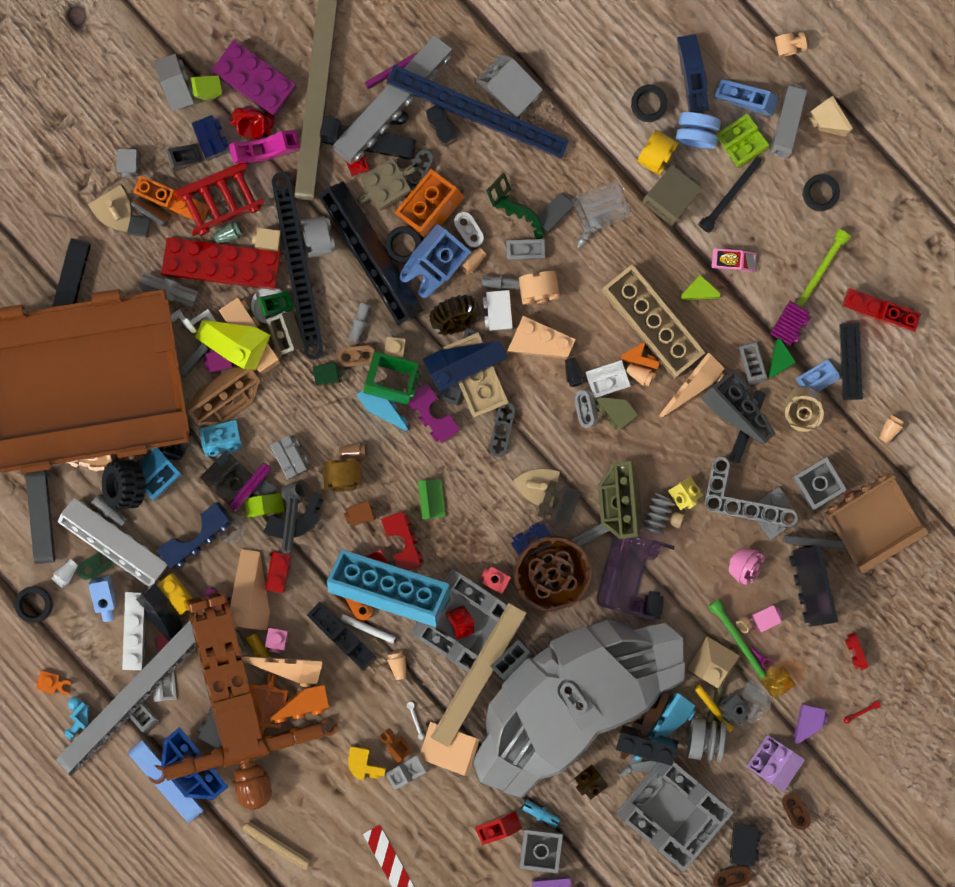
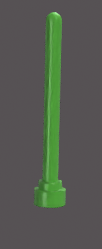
(717, 608)

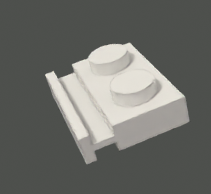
(607, 379)

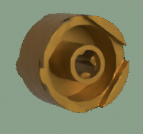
(342, 475)

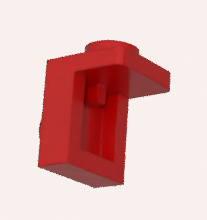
(461, 621)

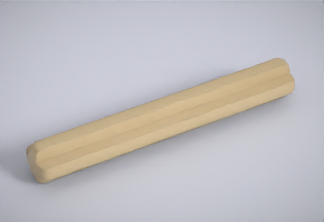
(276, 845)

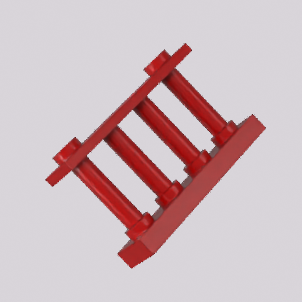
(219, 179)

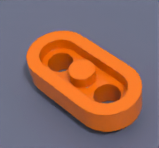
(355, 606)

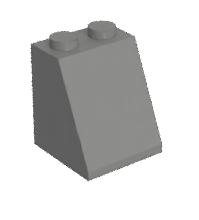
(509, 85)

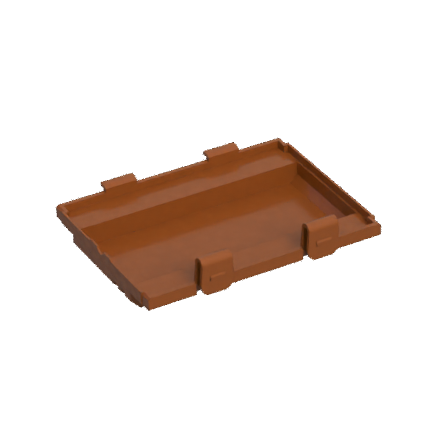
(89, 381)

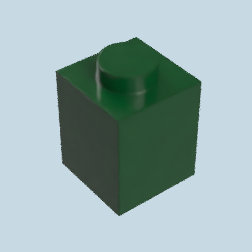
(326, 374)

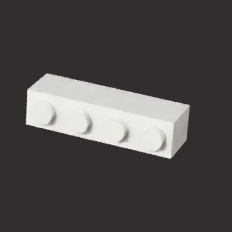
(134, 633)

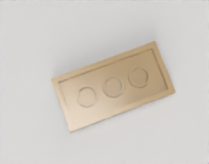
(482, 390)

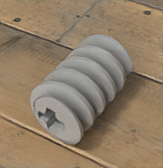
(658, 514)

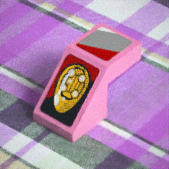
(734, 260)

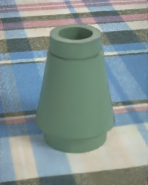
(229, 232)

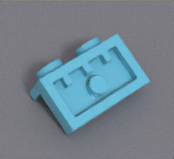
(220, 437)

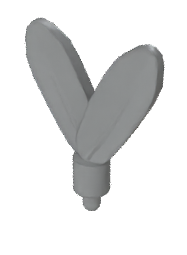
(637, 766)

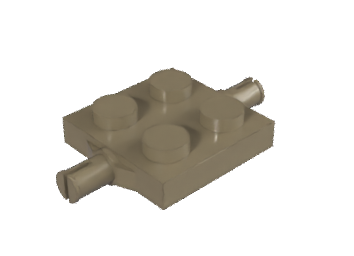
(386, 184)

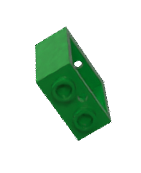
(394, 364)

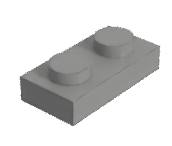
(525, 249)

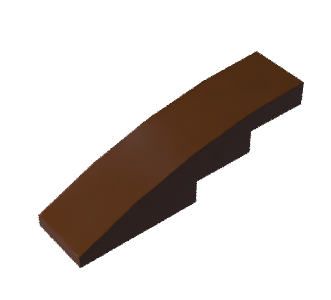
(649, 718)

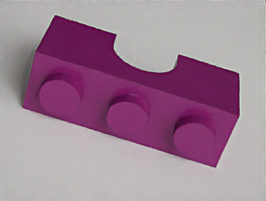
(442, 428)

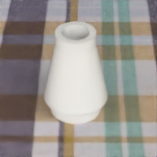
(64, 573)

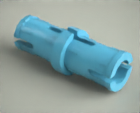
(541, 813)

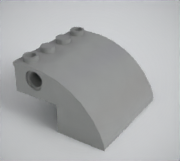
(482, 607)
(674, 813)

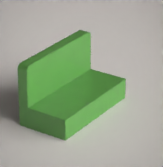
(431, 499)

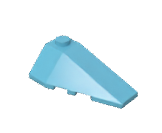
(672, 717)

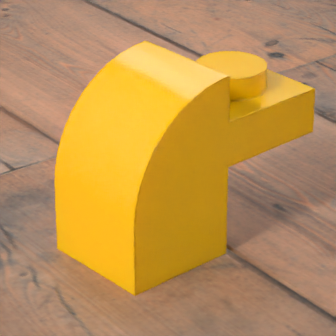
(358, 764)

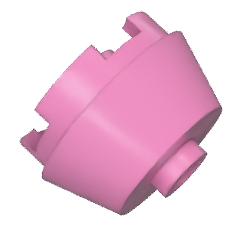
(745, 565)

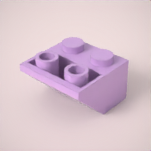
(775, 763)

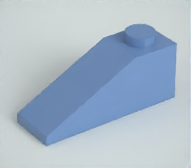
(747, 97)

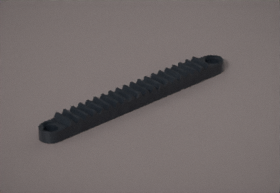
(297, 265)

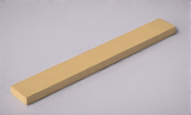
(478, 675)

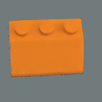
(429, 203)

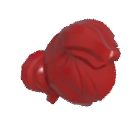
(252, 123)

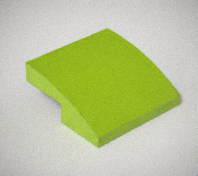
(742, 140)

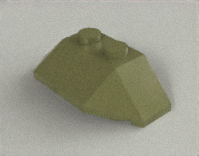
(620, 501)

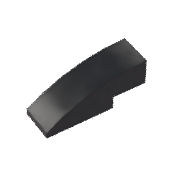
(160, 611)

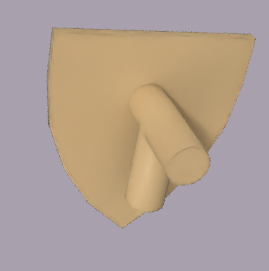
(113, 209)
(534, 483)

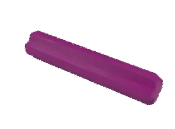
(249, 487)

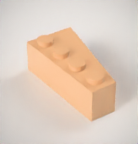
(237, 313)

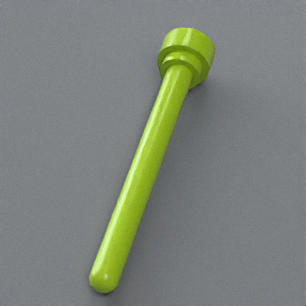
(841, 238)

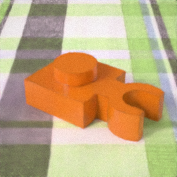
(50, 682)

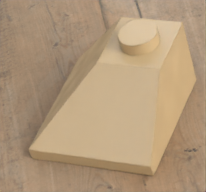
(830, 118)
(713, 662)

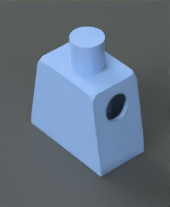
(100, 589)

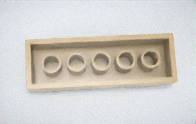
(653, 321)

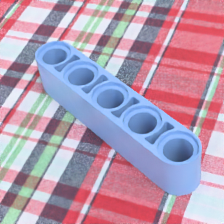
(146, 758)

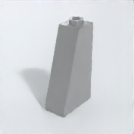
(788, 121)

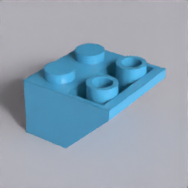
(159, 473)

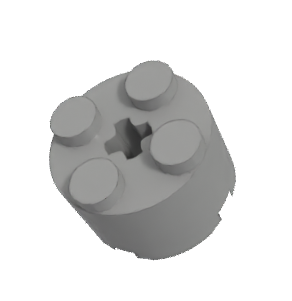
(317, 236)

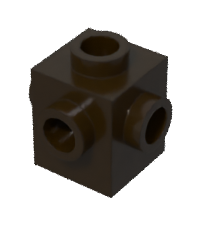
(590, 782)

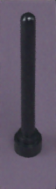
(707, 223)

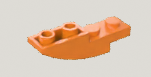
(164, 197)

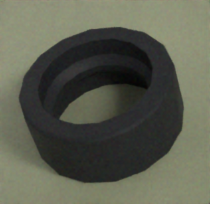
(649, 117)
(821, 178)
(390, 238)
(19, 607)

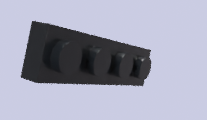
(850, 361)

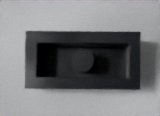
(744, 844)

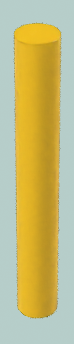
(712, 706)

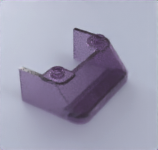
(624, 572)

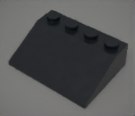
(813, 586)

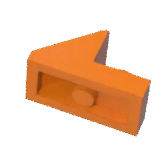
(634, 356)

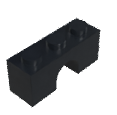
(658, 750)

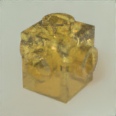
(777, 681)

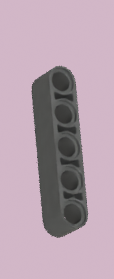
(40, 517)

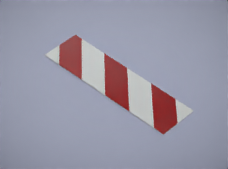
(387, 858)

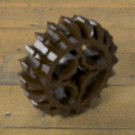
(455, 314)

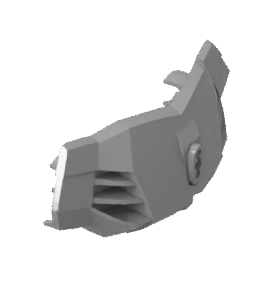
(536, 724)

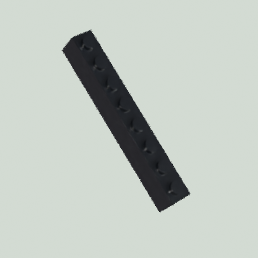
(370, 253)

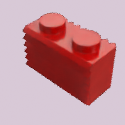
(278, 572)

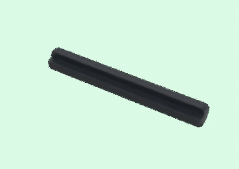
(742, 437)

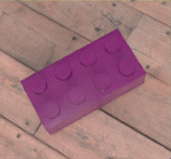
(254, 79)

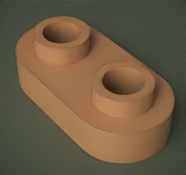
(356, 356)

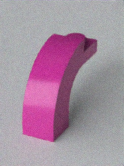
(265, 149)

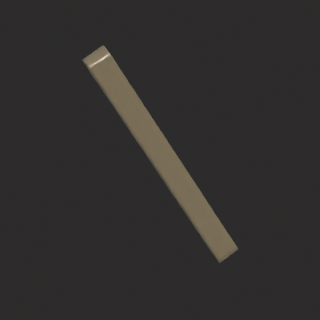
(316, 99)

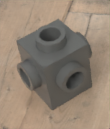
(734, 709)

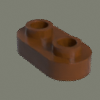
(796, 810)
(731, 877)

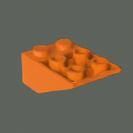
(306, 700)

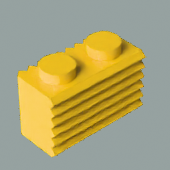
(175, 592)

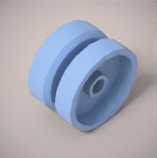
(698, 130)

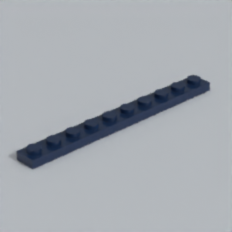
(477, 111)

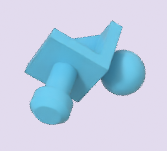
(80, 716)

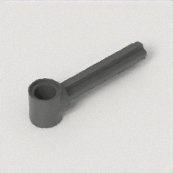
(292, 495)

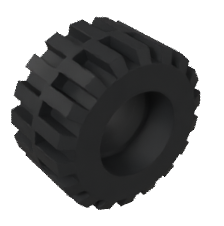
(123, 484)

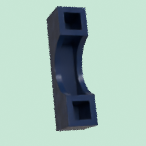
(213, 521)

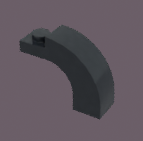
(303, 525)

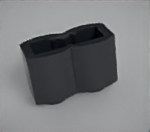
(444, 129)

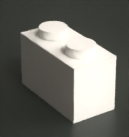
(499, 311)

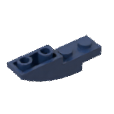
(693, 72)

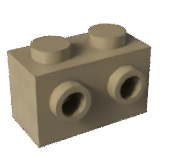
(285, 333)

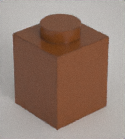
(359, 514)

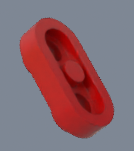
(853, 644)

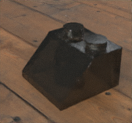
(226, 476)

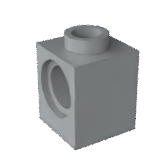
(127, 162)

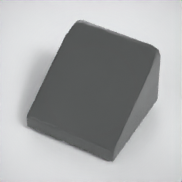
(138, 226)

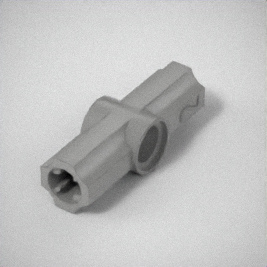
(174, 290)

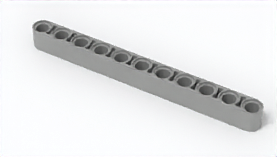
(128, 700)

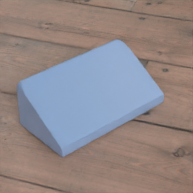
(819, 376)

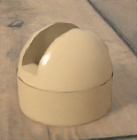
(676, 519)
(744, 624)

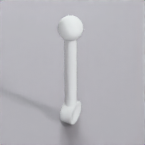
(421, 736)

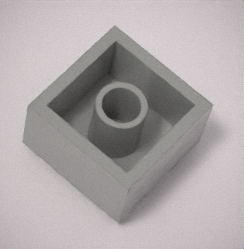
(818, 483)
(540, 850)

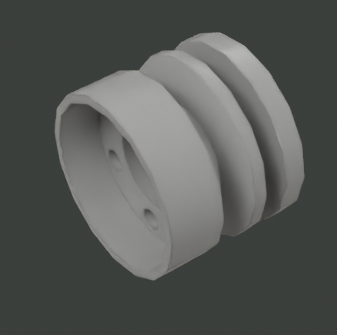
(706, 740)

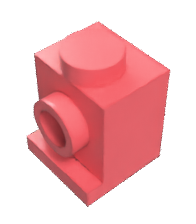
(502, 582)

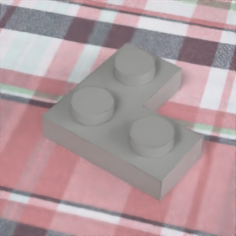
(775, 498)

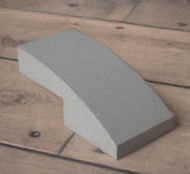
(407, 771)

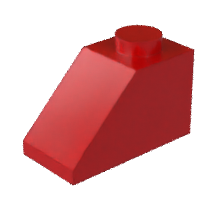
(498, 828)

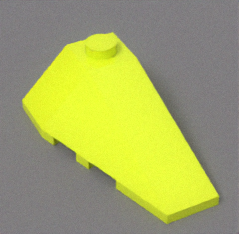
(235, 342)

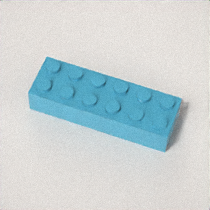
(388, 588)

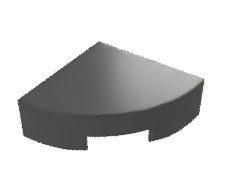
(265, 488)

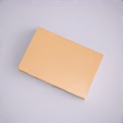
(456, 757)

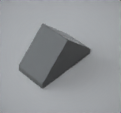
(184, 156)

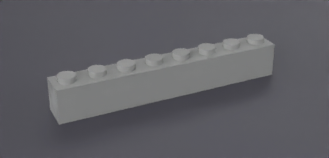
(390, 103)

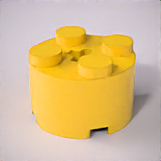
(657, 152)

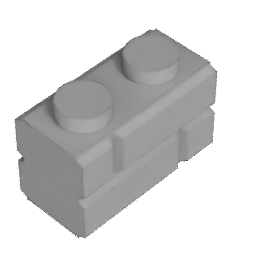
(289, 457)

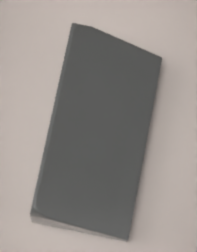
(555, 212)

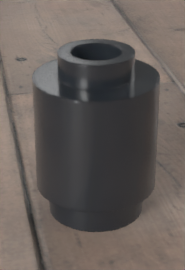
(653, 604)

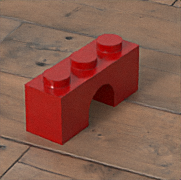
(398, 525)

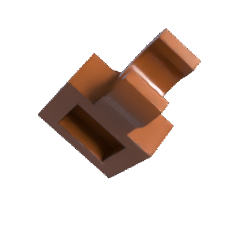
(397, 746)

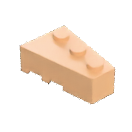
(540, 340)

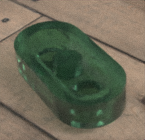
(95, 565)

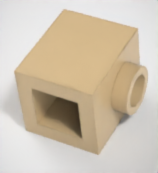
(267, 239)
(395, 347)

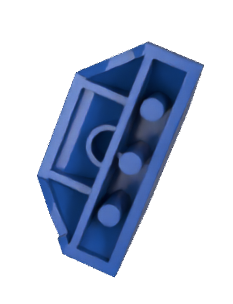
(198, 785)

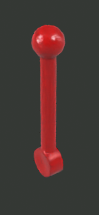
(875, 705)

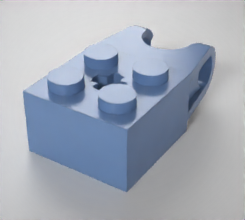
(435, 260)

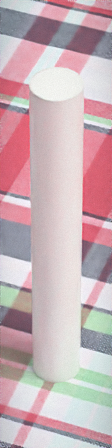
(367, 628)

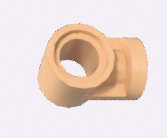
(788, 45)

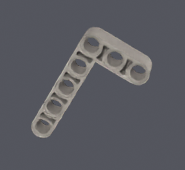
(742, 511)

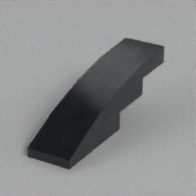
(342, 636)

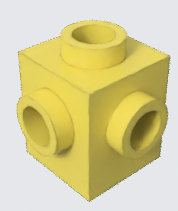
(686, 494)

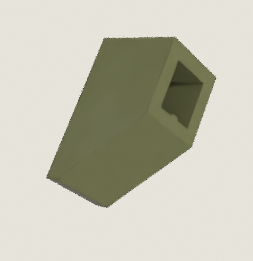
(617, 410)

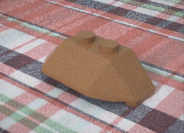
(224, 396)

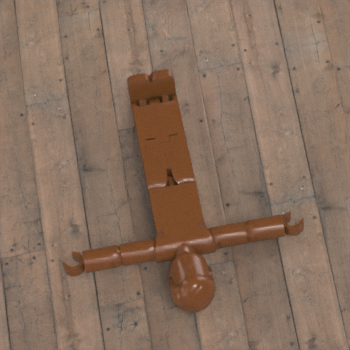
(235, 715)

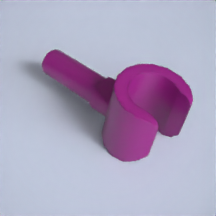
(760, 657)

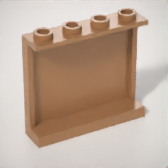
(875, 522)

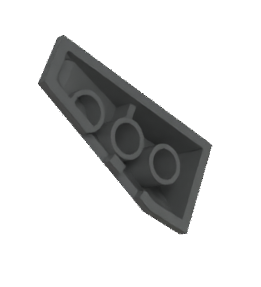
(734, 403)

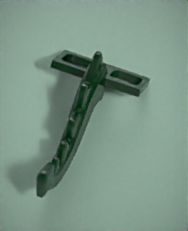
(511, 207)

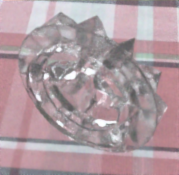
(235, 536)

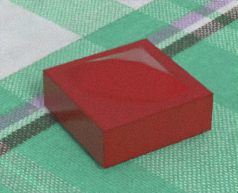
(358, 167)

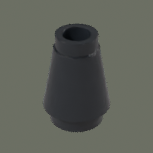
(574, 375)

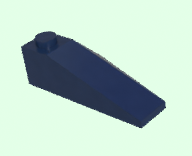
(458, 364)

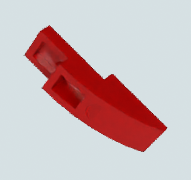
(881, 310)

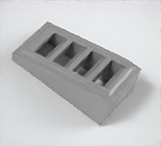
(755, 379)
(149, 714)

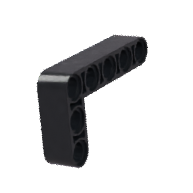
(386, 144)

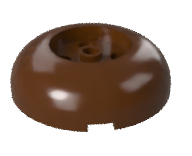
(572, 582)

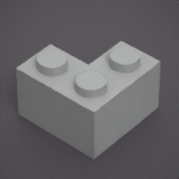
(173, 81)

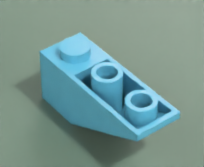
(383, 409)

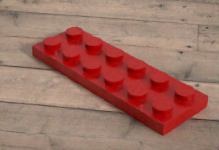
(221, 263)

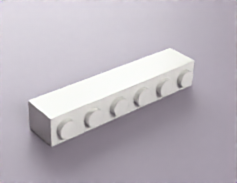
(112, 542)

